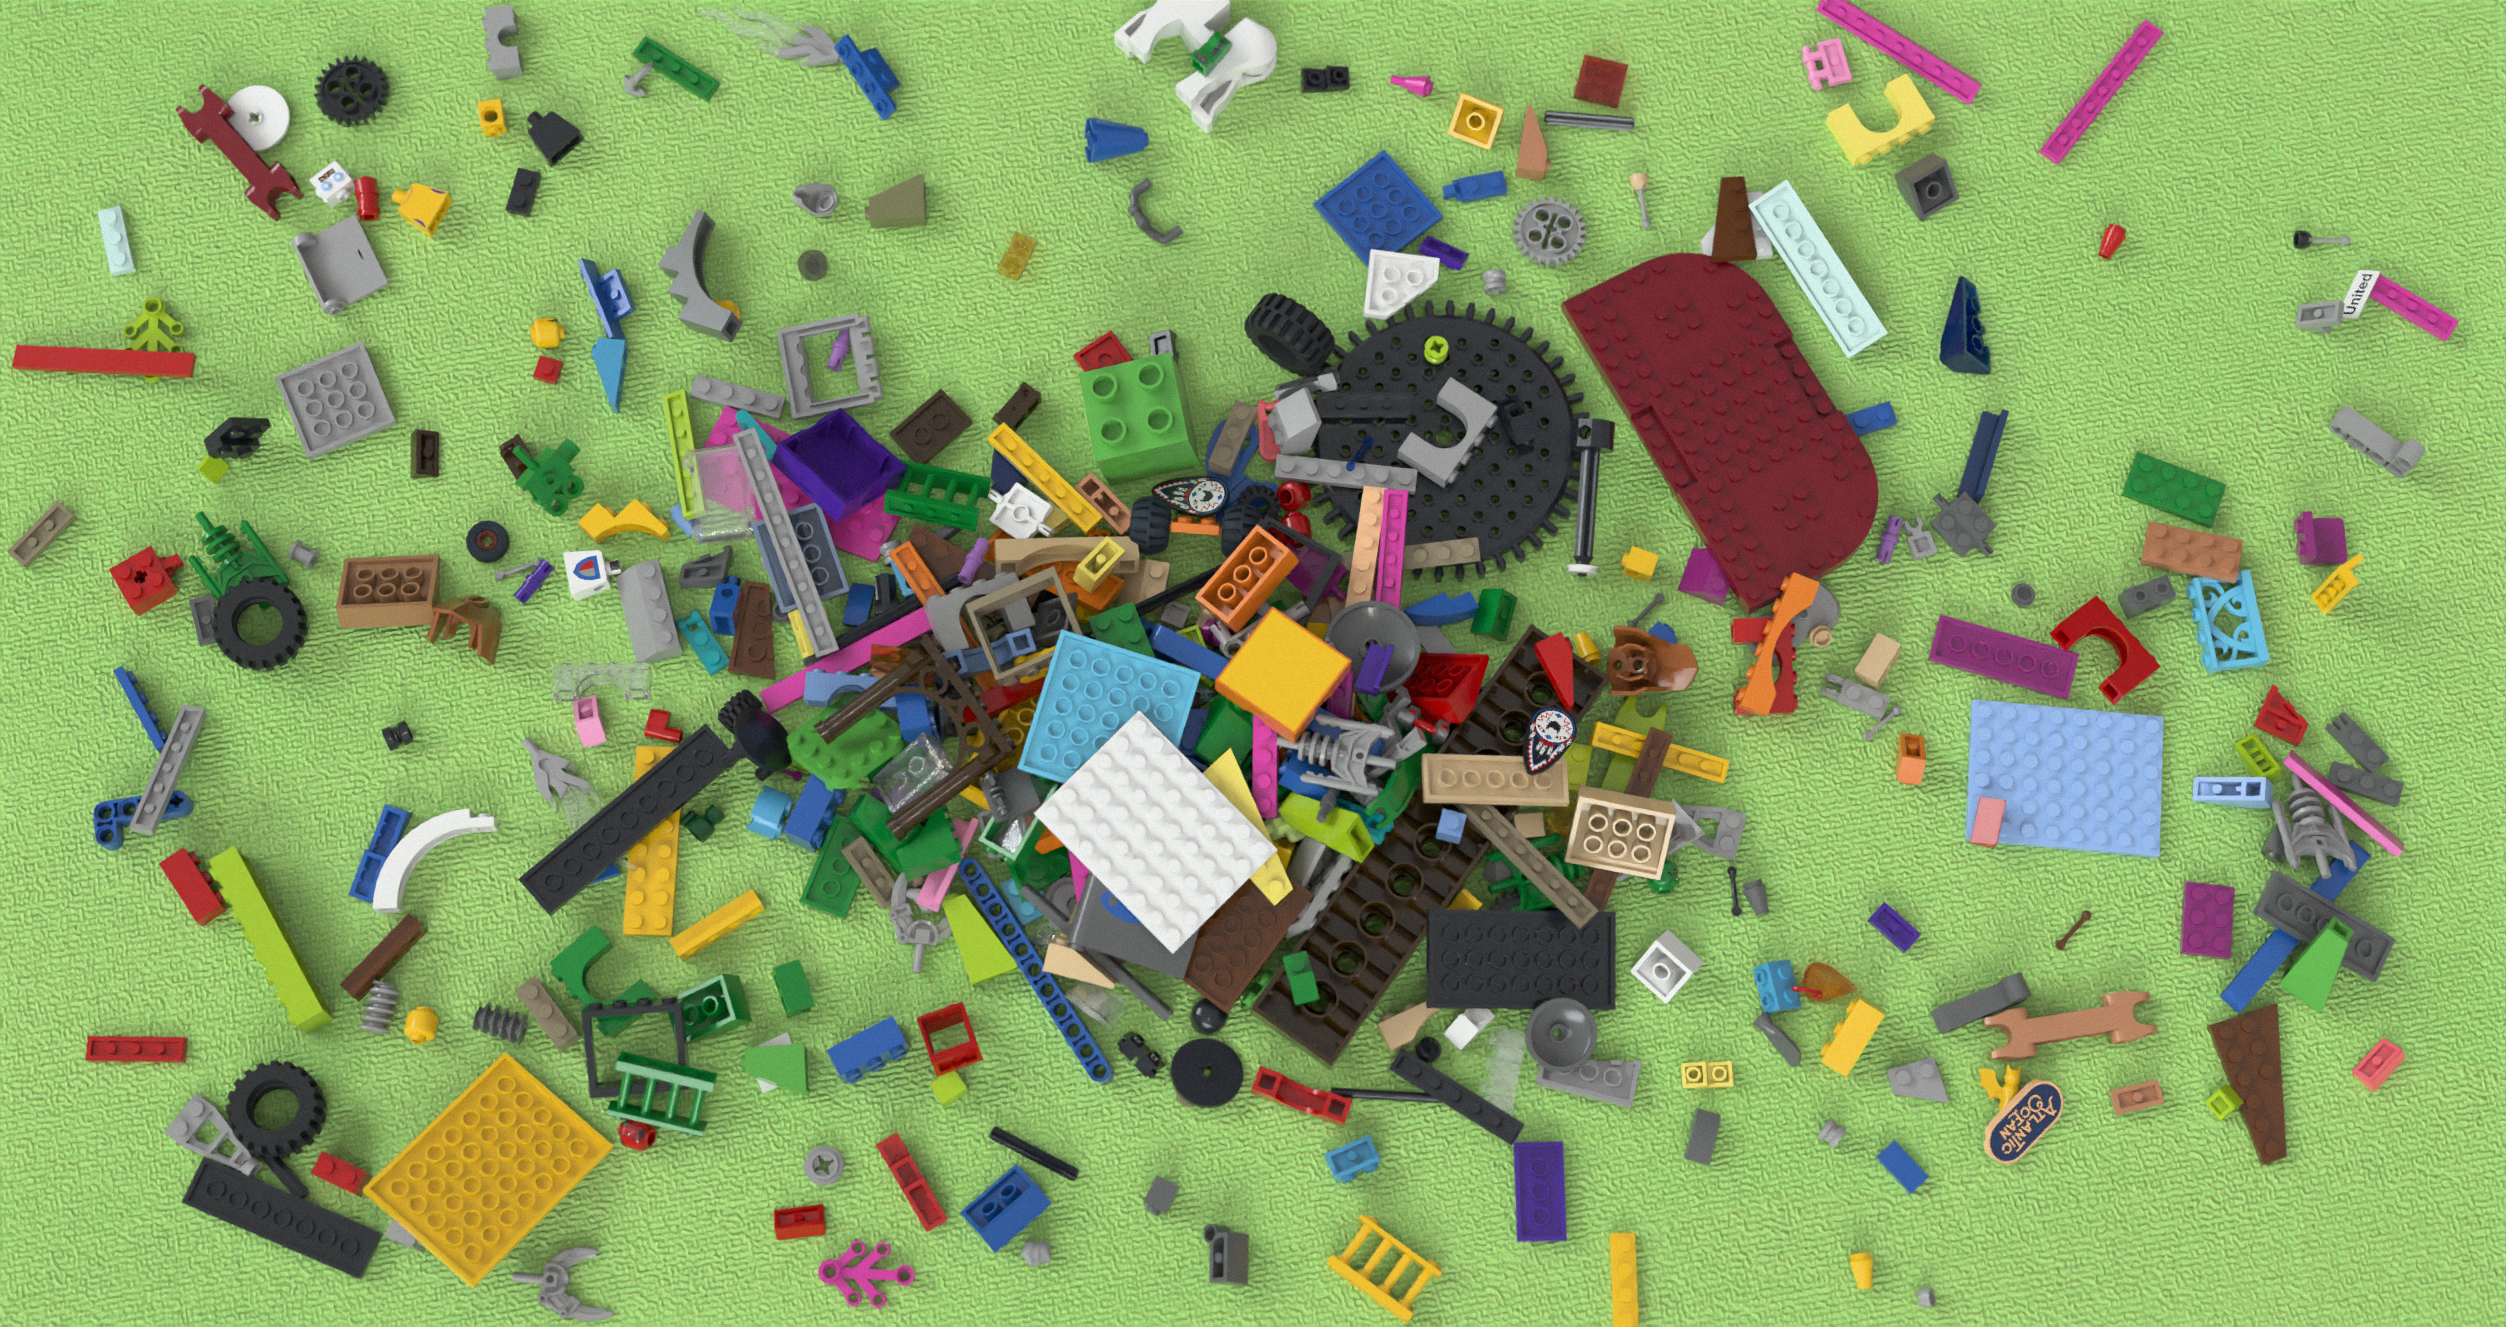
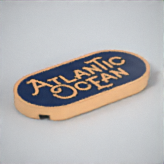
(2023, 1121)

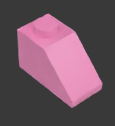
(589, 721)

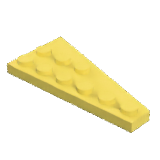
(1228, 779)

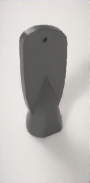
(1779, 1039)

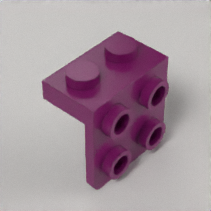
(2320, 540)

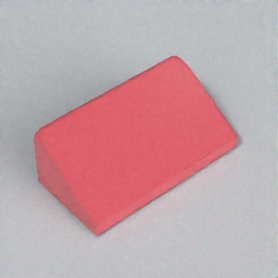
(2379, 1064)

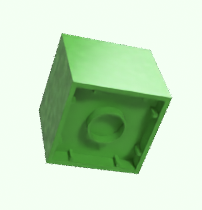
(1139, 419)

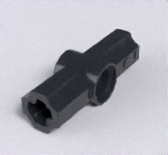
(885, 593)

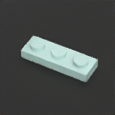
(116, 241)

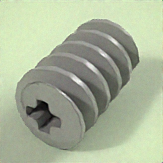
(379, 1008)

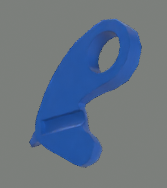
(1238, 481)

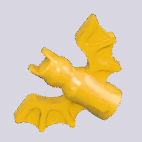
(2005, 1093)

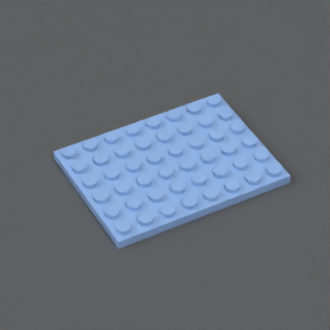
(2068, 776)

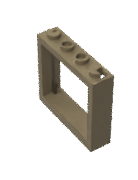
(1010, 595)

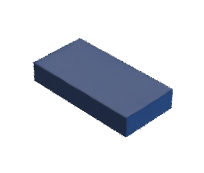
(1902, 1167)

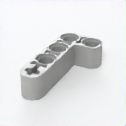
(2376, 443)

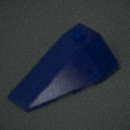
(1962, 337)

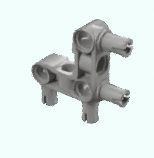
(1231, 643)

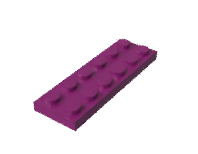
(2003, 657)

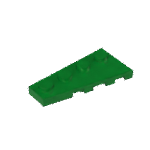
(1041, 869)

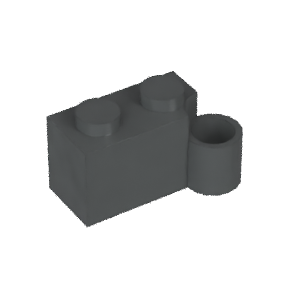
(1227, 1255)

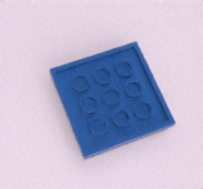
(1378, 209)

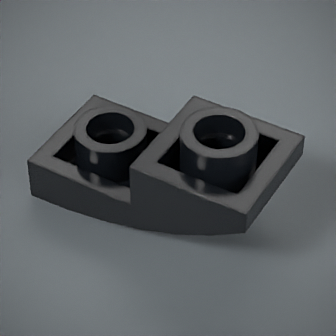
(1325, 80)

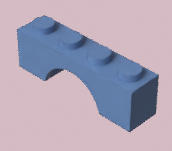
(1006, 649)
(824, 687)

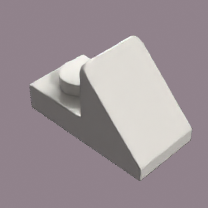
(1468, 1026)

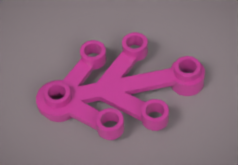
(862, 1273)

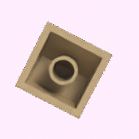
(1149, 581)

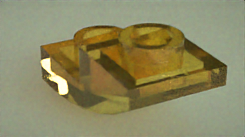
(1017, 256)

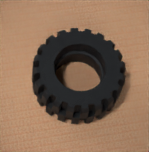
(1289, 334)
(249, 594)
(254, 1087)

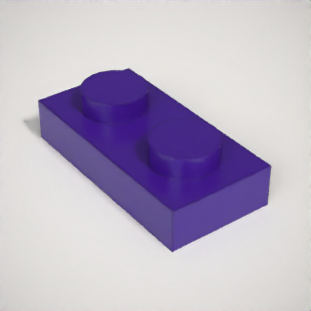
(1448, 255)
(1894, 927)

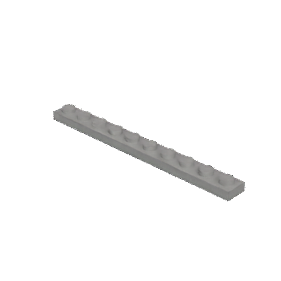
(785, 542)

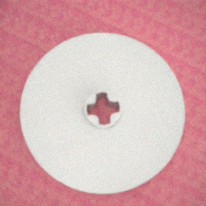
(269, 108)

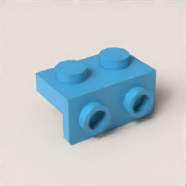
(1774, 986)
(1352, 1159)

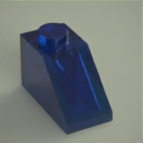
(1004, 474)

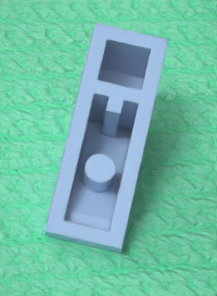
(2234, 791)

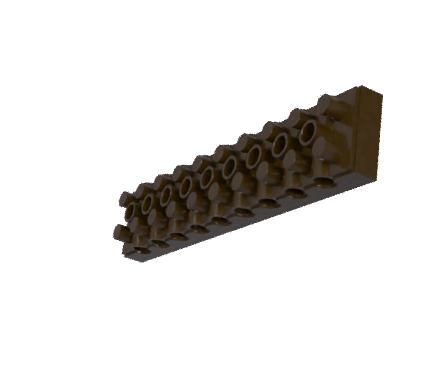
(1435, 879)

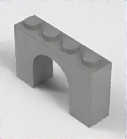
(1442, 463)
(944, 611)

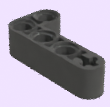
(1981, 1004)

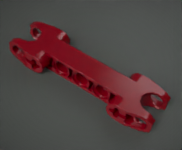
(265, 181)

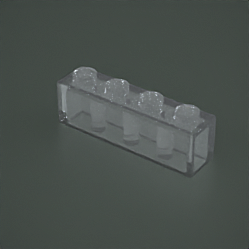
(1503, 1068)

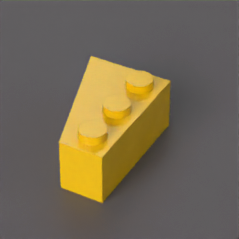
(1852, 1035)

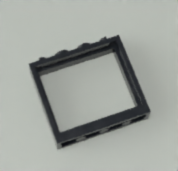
(1326, 575)
(619, 1008)

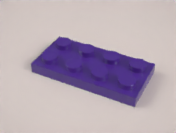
(1539, 1192)

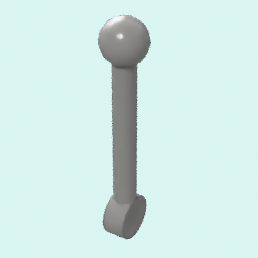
(500, 575)
(1868, 735)

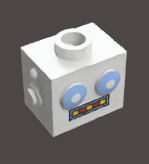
(333, 184)

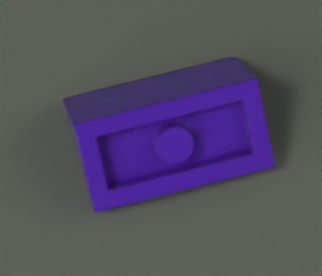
(1374, 669)

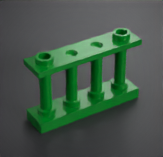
(936, 510)
(657, 1070)

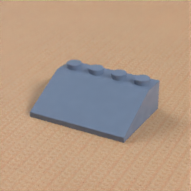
(818, 552)

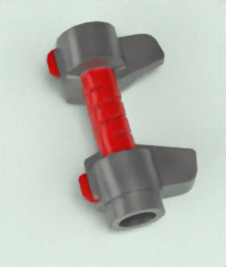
(1411, 717)

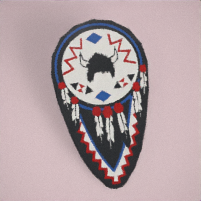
(1194, 495)
(1547, 739)

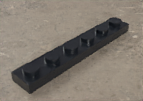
(1457, 1097)

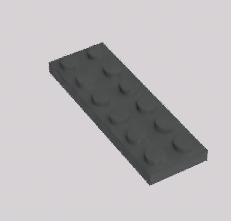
(2305, 914)

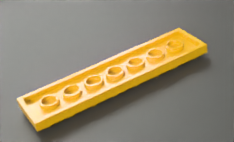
(653, 884)

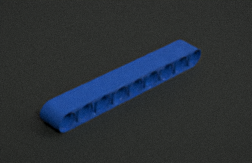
(2281, 944)

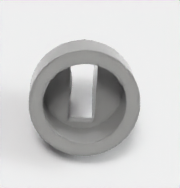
(1927, 1297)

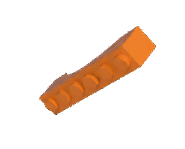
(1760, 690)

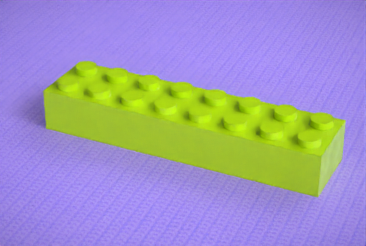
(271, 940)

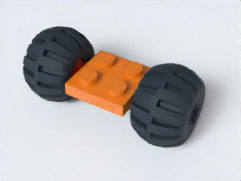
(1152, 526)

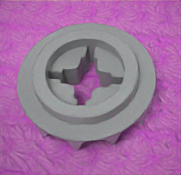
(827, 1154)

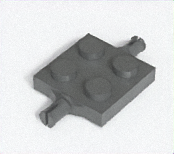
(1963, 524)

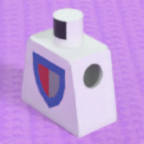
(589, 572)

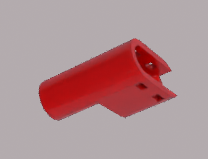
(658, 727)

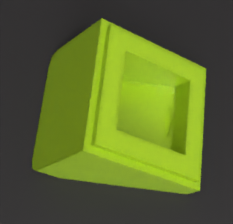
(212, 468)
(2223, 1102)

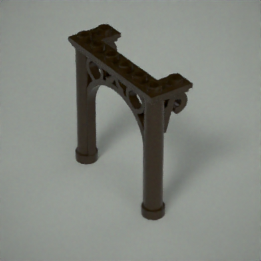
(891, 685)

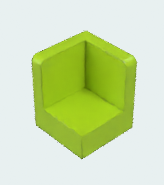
(948, 1088)

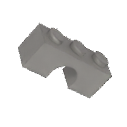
(500, 24)

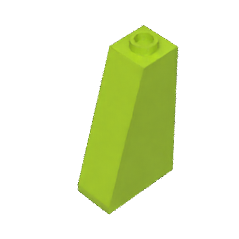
(1341, 830)
(978, 945)

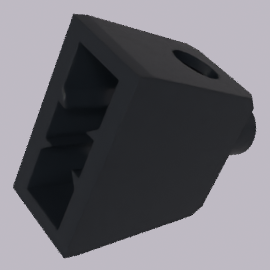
(553, 136)

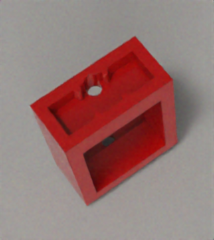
(954, 1057)

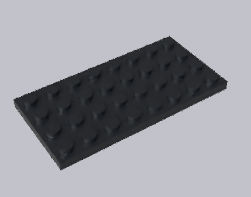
(1518, 959)

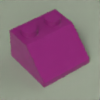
(1704, 578)

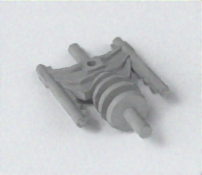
(1347, 755)
(2309, 831)

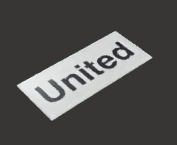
(2359, 293)

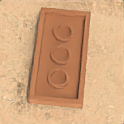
(2192, 552)

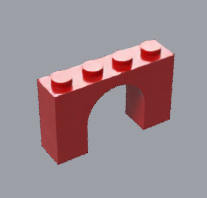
(2098, 620)
(1750, 631)

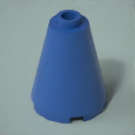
(1112, 139)

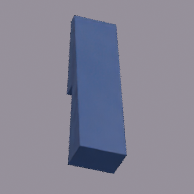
(386, 837)

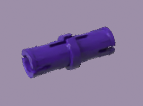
(533, 581)

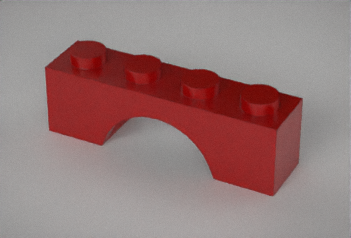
(1307, 1100)

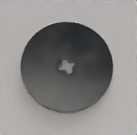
(1224, 1077)

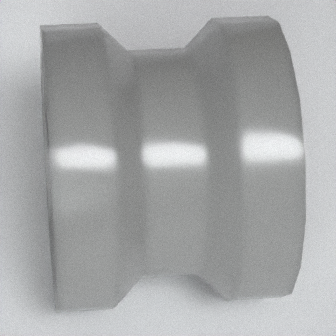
(1494, 282)
(888, 547)
(1831, 1133)

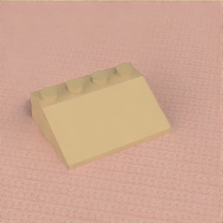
(1620, 832)

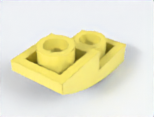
(1707, 1075)

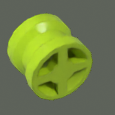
(1433, 354)

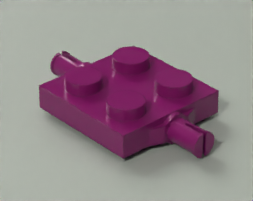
(1308, 571)

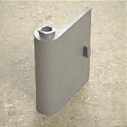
(336, 266)

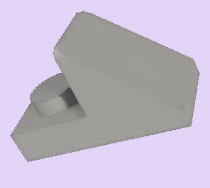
(2320, 316)

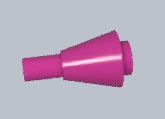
(1417, 84)

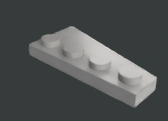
(1598, 1080)

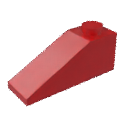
(1557, 662)

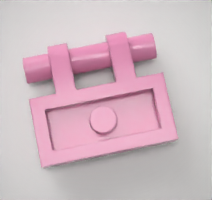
(1833, 63)

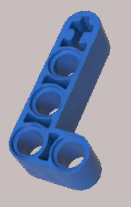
(119, 816)

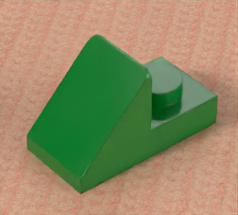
(1300, 978)

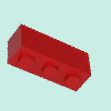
(193, 886)

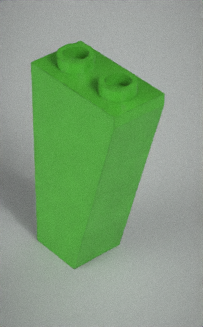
(2317, 967)

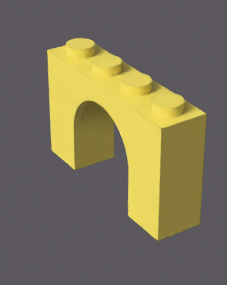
(1862, 144)

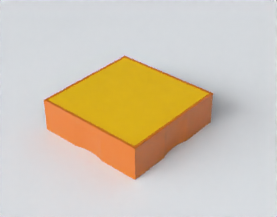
(1283, 674)

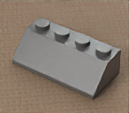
(649, 612)

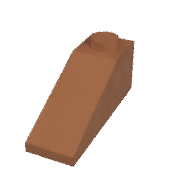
(1533, 151)
(1105, 502)

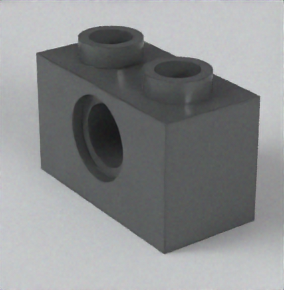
(2147, 597)

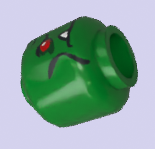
(1668, 880)

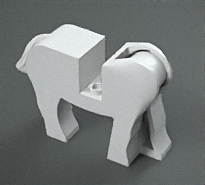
(1247, 62)

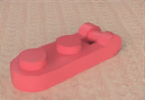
(1267, 445)

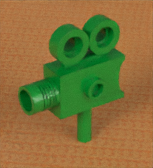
(549, 473)

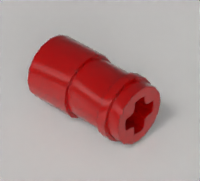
(367, 198)

